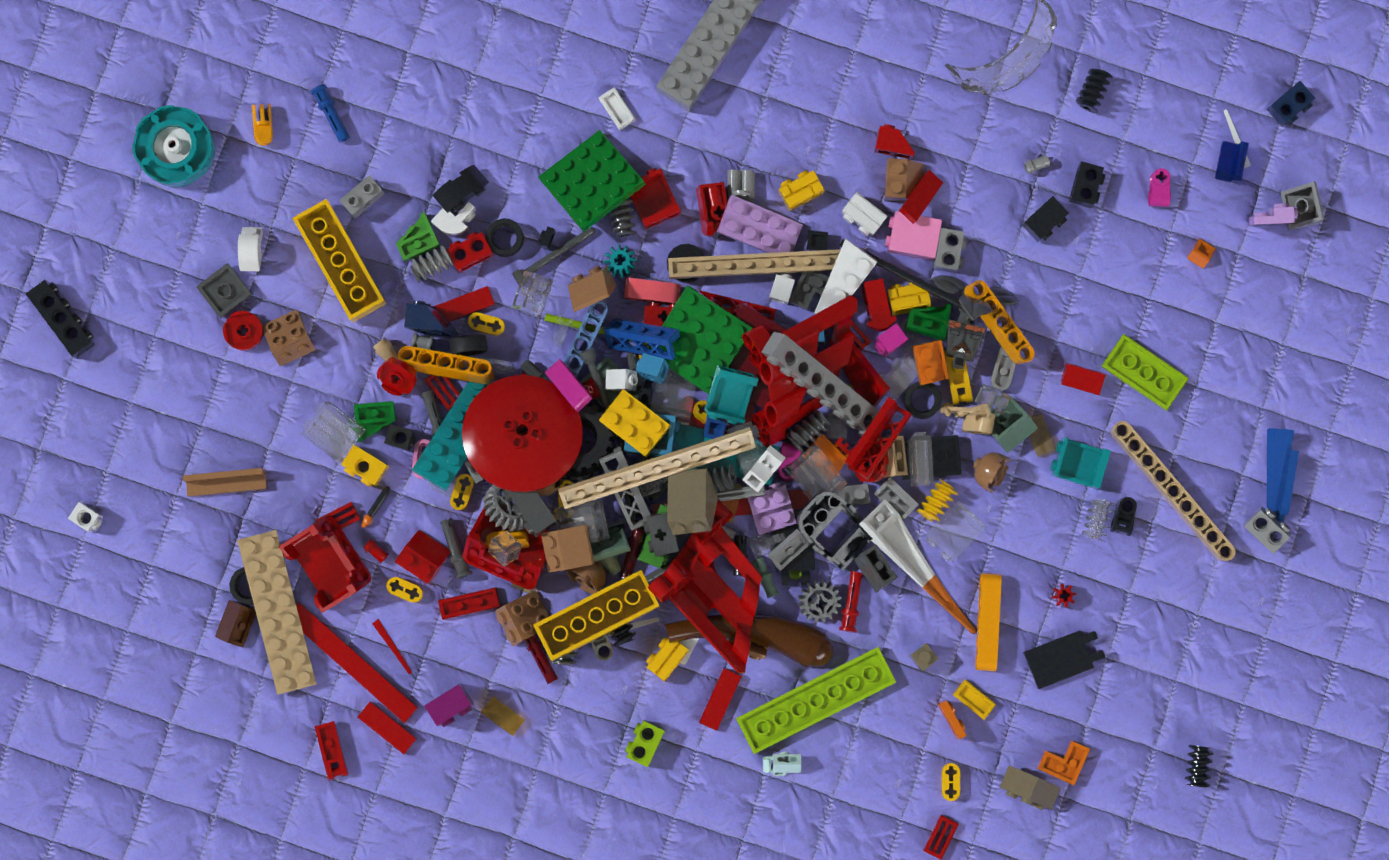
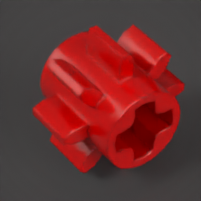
(1060, 600)

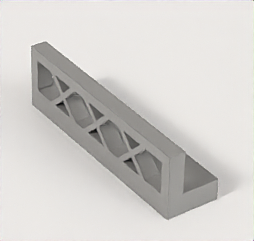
(635, 492)

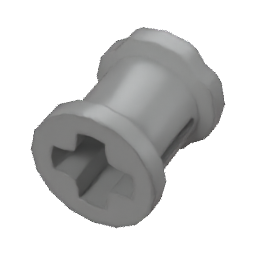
(422, 342)

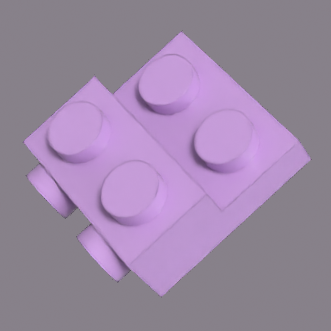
(1278, 215)
(772, 510)

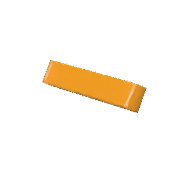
(1008, 325)
(454, 370)
(988, 622)

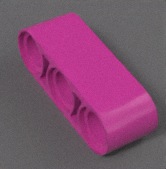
(568, 385)

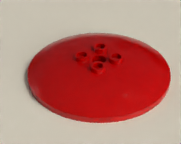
(515, 460)

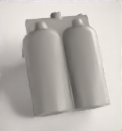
(741, 184)

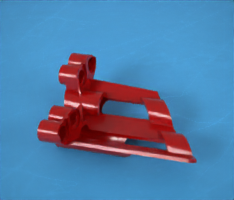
(785, 396)
(697, 588)

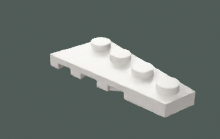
(847, 274)

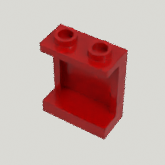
(655, 200)

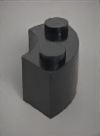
(456, 192)

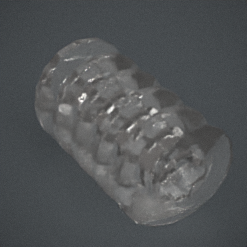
(1097, 519)

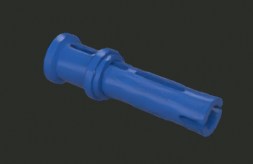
(326, 105)

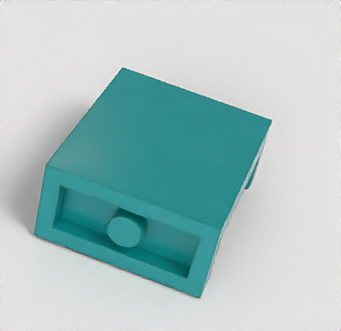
(730, 394)
(1080, 463)

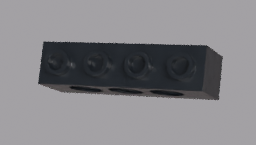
(39, 296)

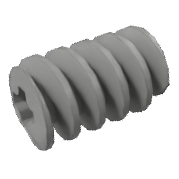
(431, 263)

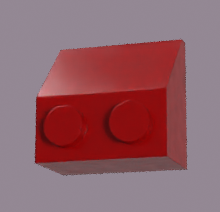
(423, 557)

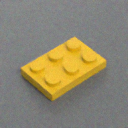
(634, 423)

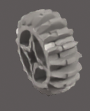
(501, 510)

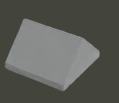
(1308, 204)

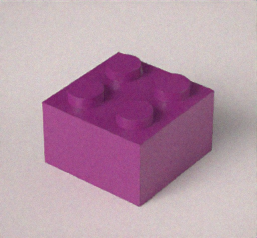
(448, 705)

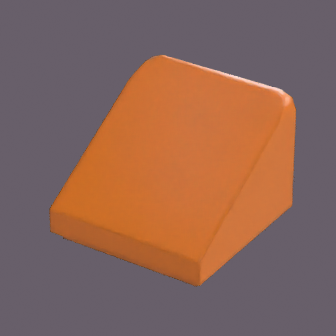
(1201, 253)

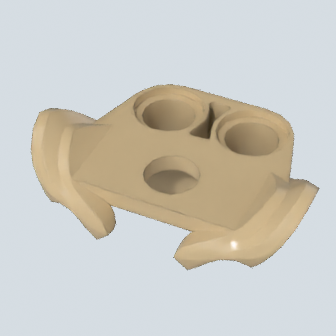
(976, 419)

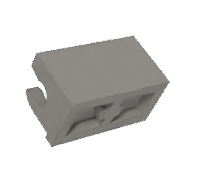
(896, 497)

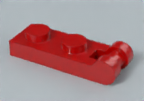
(331, 749)

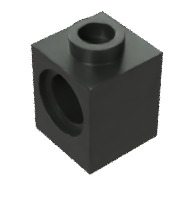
(392, 434)

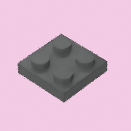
(224, 290)

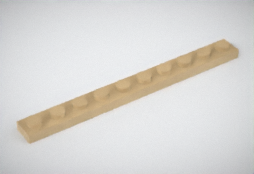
(752, 264)
(657, 468)

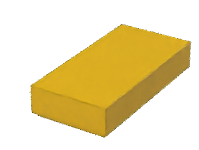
(974, 699)

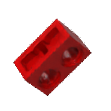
(472, 257)

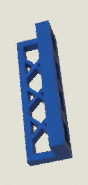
(641, 333)

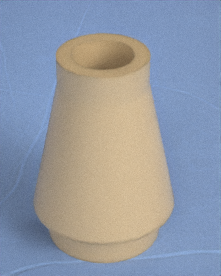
(385, 349)

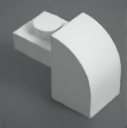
(454, 225)
(249, 248)
(764, 468)

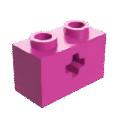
(890, 340)

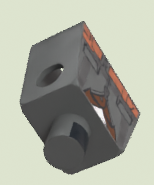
(963, 342)

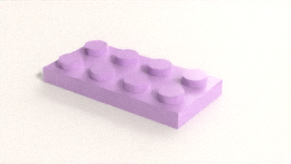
(758, 227)

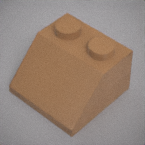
(901, 178)
(591, 288)
(567, 548)

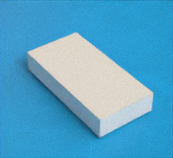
(617, 109)

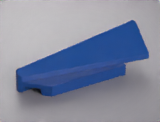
(1280, 471)

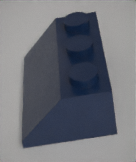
(427, 320)

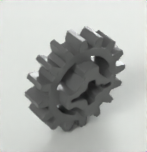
(811, 598)

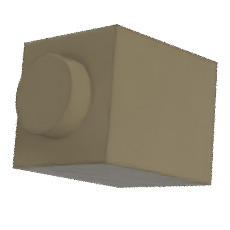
(923, 657)

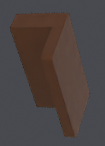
(235, 623)

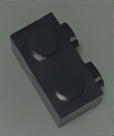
(1045, 219)

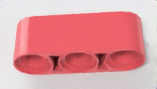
(651, 291)

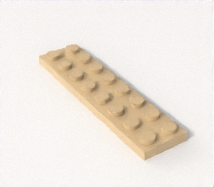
(276, 612)

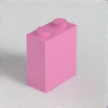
(915, 239)

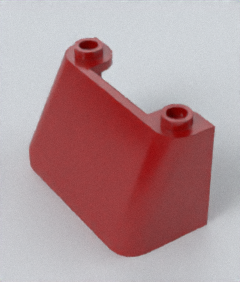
(328, 562)
(522, 572)

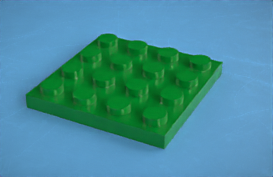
(591, 180)
(706, 338)

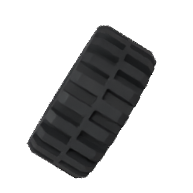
(604, 444)

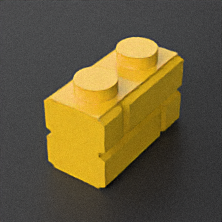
(800, 190)
(908, 297)
(666, 659)

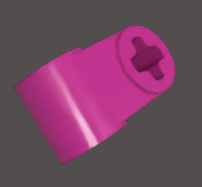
(1159, 193)
(791, 453)

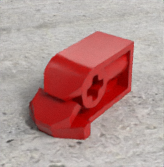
(711, 199)
(877, 305)

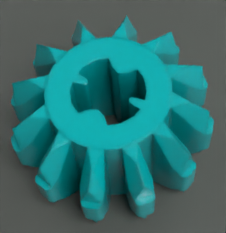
(625, 264)

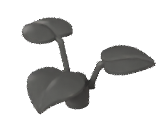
(971, 306)

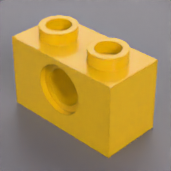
(376, 468)

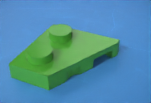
(417, 240)

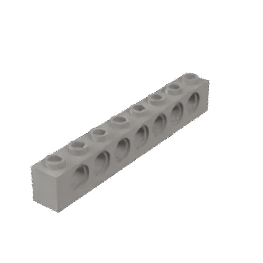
(862, 411)

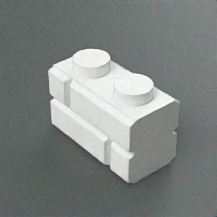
(864, 215)

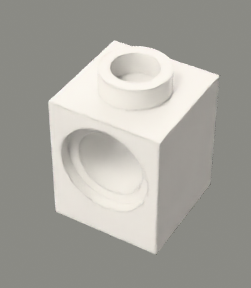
(782, 288)
(621, 379)
(78, 514)

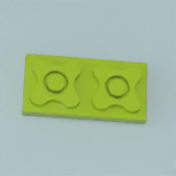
(1144, 372)

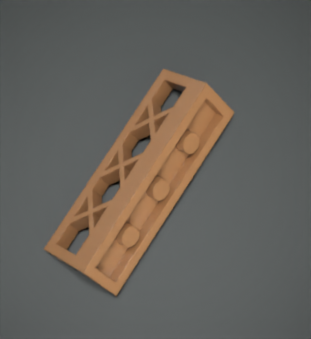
(226, 482)

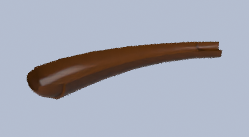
(781, 635)

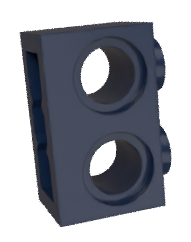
(1289, 102)

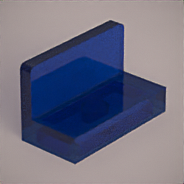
(1231, 161)

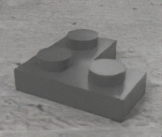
(806, 288)

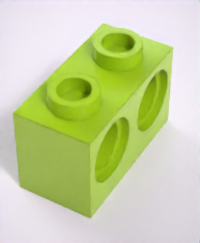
(649, 745)

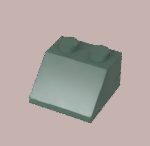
(1012, 426)

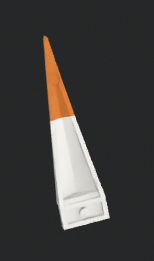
(896, 542)

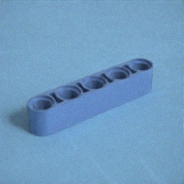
(583, 334)

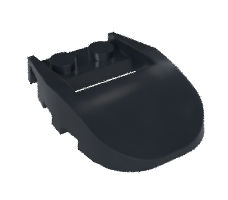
(816, 517)

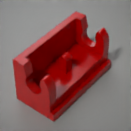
(1082, 378)

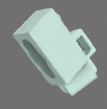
(782, 764)

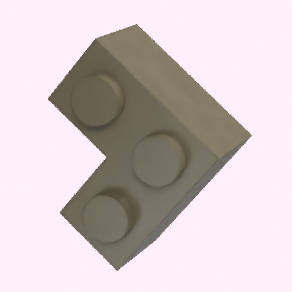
(1029, 787)

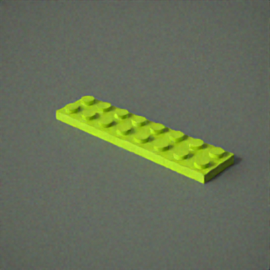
(816, 700)

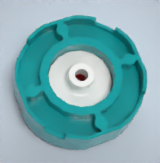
(169, 164)

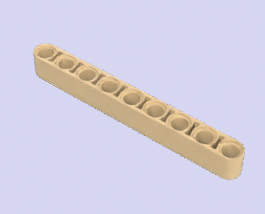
(1182, 495)

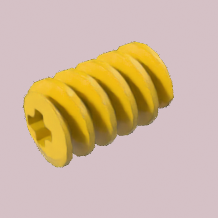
(938, 501)

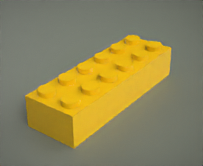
(339, 261)
(596, 615)

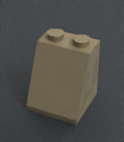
(691, 502)

